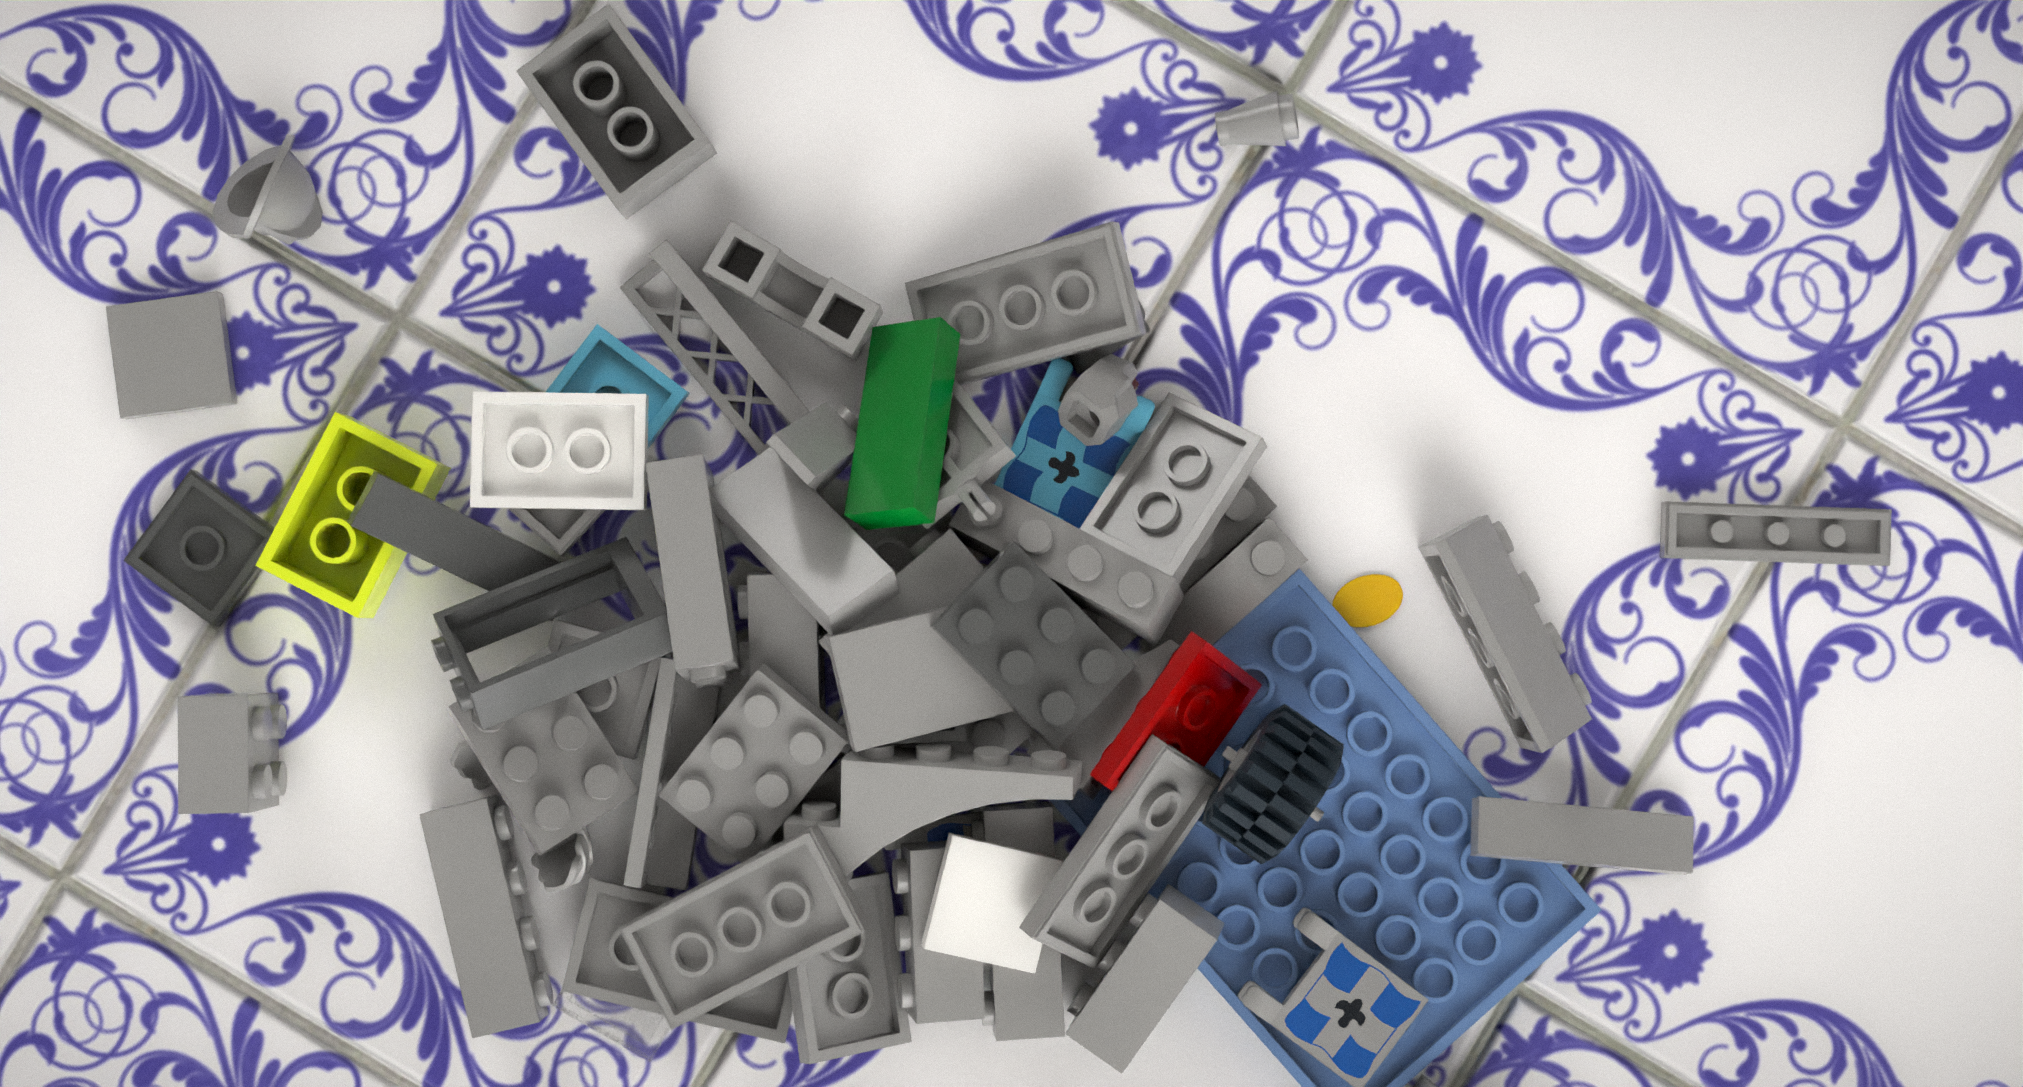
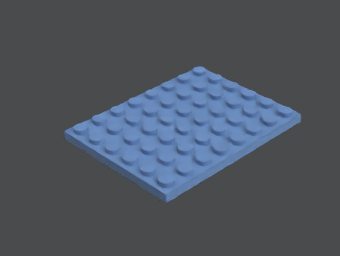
(1380, 863)

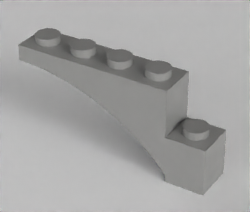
(901, 789)

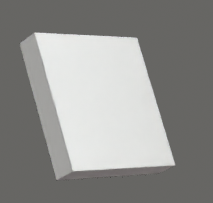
(984, 898)

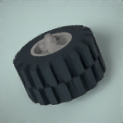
(1273, 784)

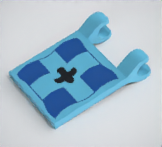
(1057, 468)

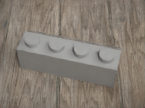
(1507, 634)

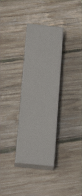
(1775, 533)
(1581, 835)

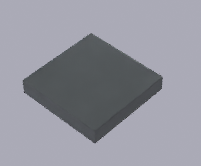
(202, 548)

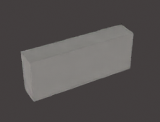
(803, 542)

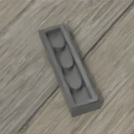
(443, 535)

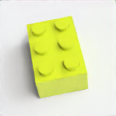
(316, 544)

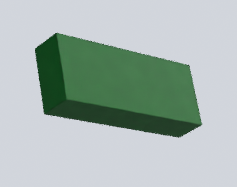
(903, 424)

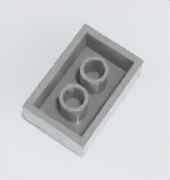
(617, 111)

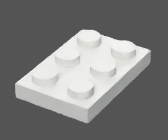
(559, 450)

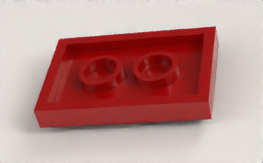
(1186, 707)

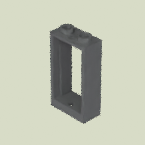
(540, 599)

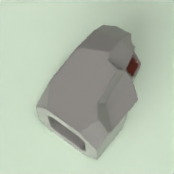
(1100, 400)

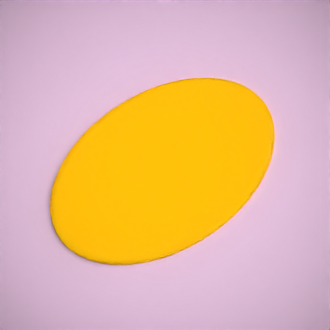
(1368, 600)

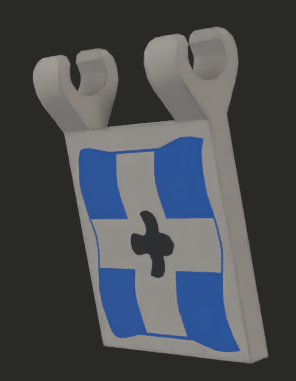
(1343, 1007)

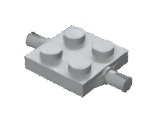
(970, 458)

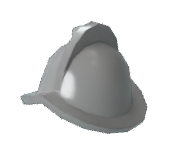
(269, 197)

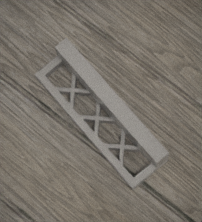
(724, 328)
(661, 836)

